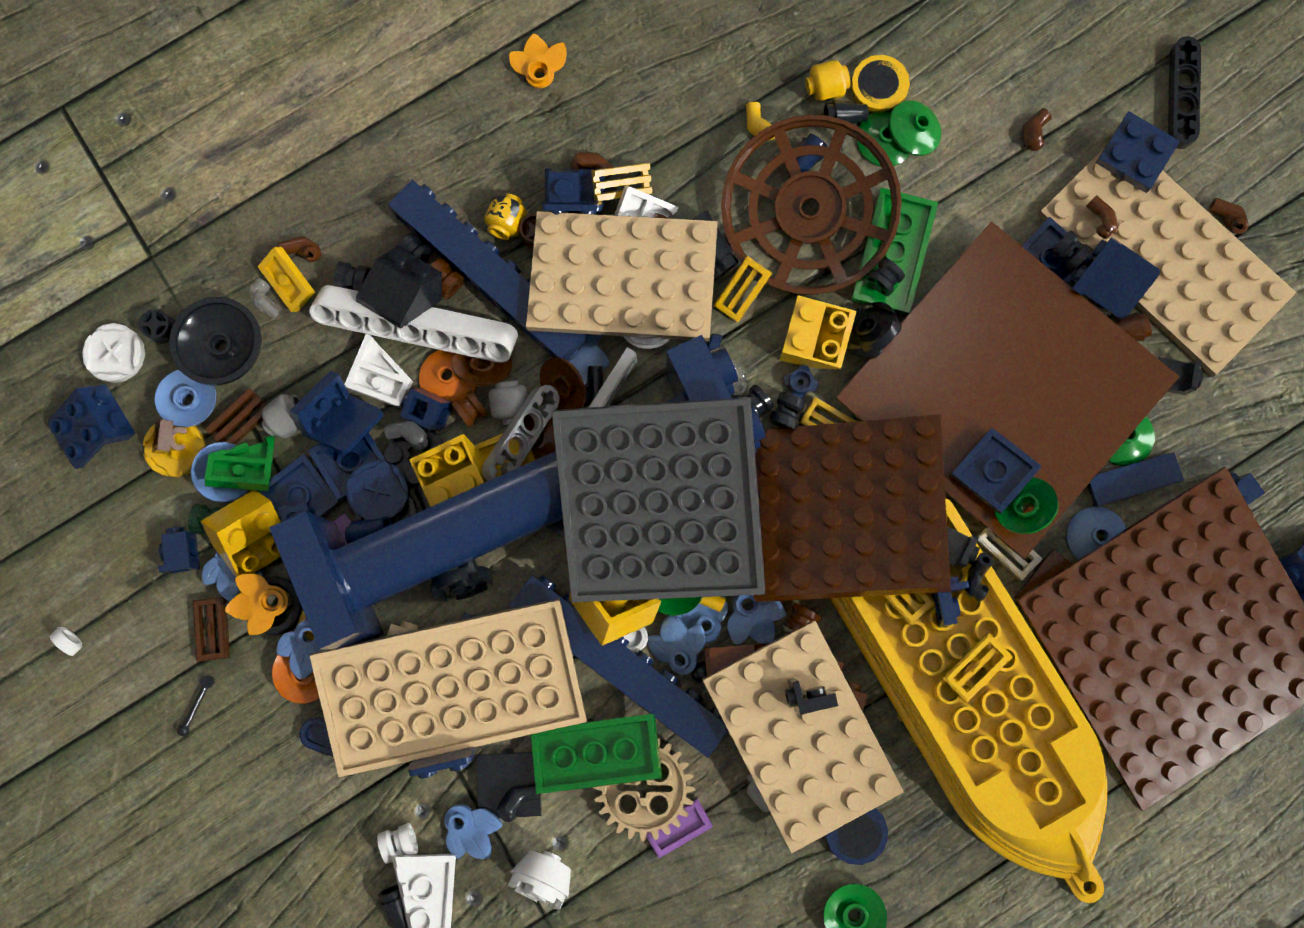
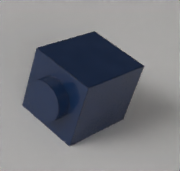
(564, 185)

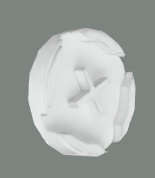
(113, 353)

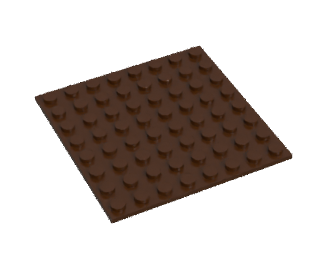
(1019, 355)
(1176, 637)

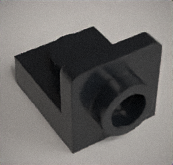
(1189, 373)
(961, 549)
(814, 700)

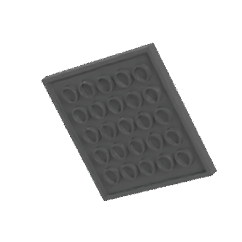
(660, 500)

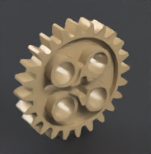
(644, 817)

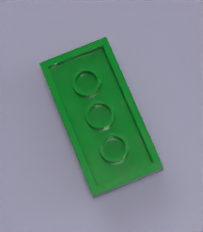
(906, 249)
(596, 754)

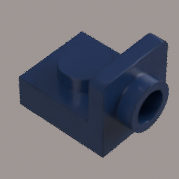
(946, 607)

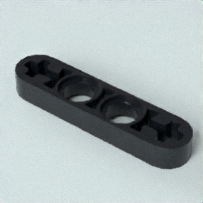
(1189, 93)

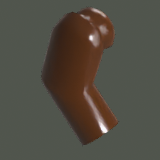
(1107, 216)

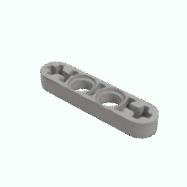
(518, 431)

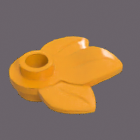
(538, 58)
(253, 603)

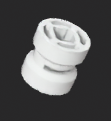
(398, 842)

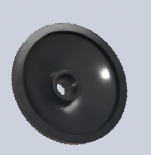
(201, 330)

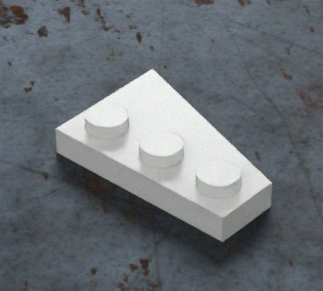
(426, 888)

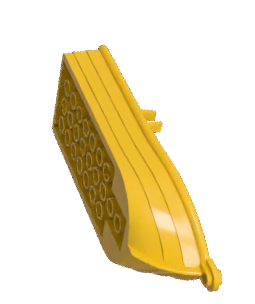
(1015, 754)

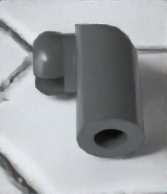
(410, 432)

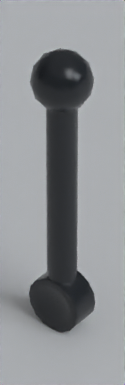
(206, 682)

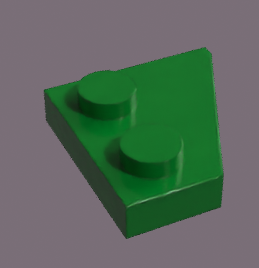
(242, 466)

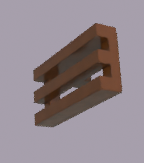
(231, 411)
(211, 627)

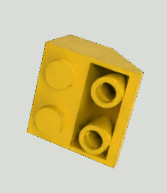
(817, 334)
(449, 469)
(243, 533)

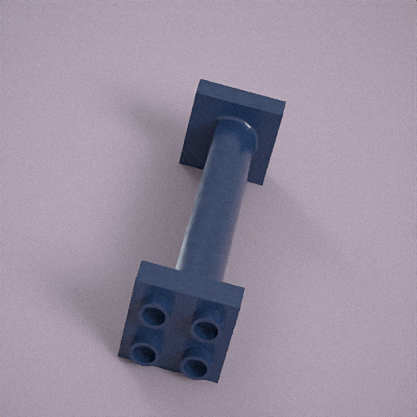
(344, 581)

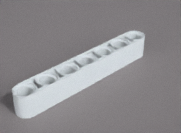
(432, 329)

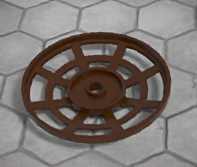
(816, 187)

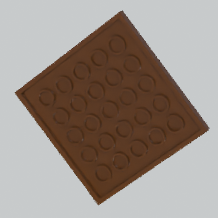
(853, 509)

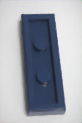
(1135, 479)

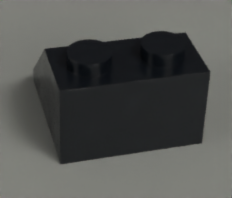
(400, 287)

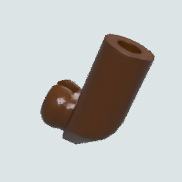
(1033, 129)
(590, 160)
(1233, 215)
(302, 246)

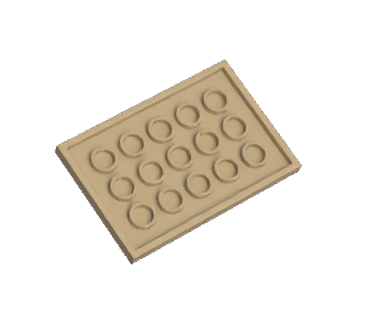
(622, 276)
(810, 766)

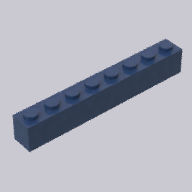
(476, 262)
(634, 674)

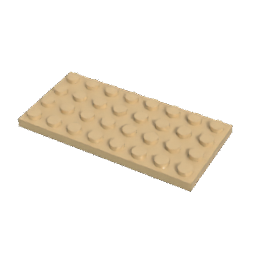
(1209, 283)
(448, 687)

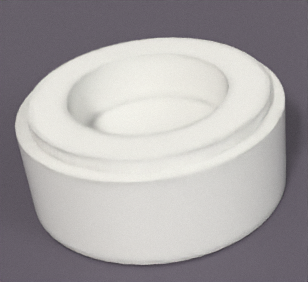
(66, 640)
(637, 640)

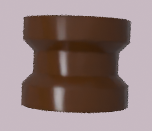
(470, 409)
(800, 617)

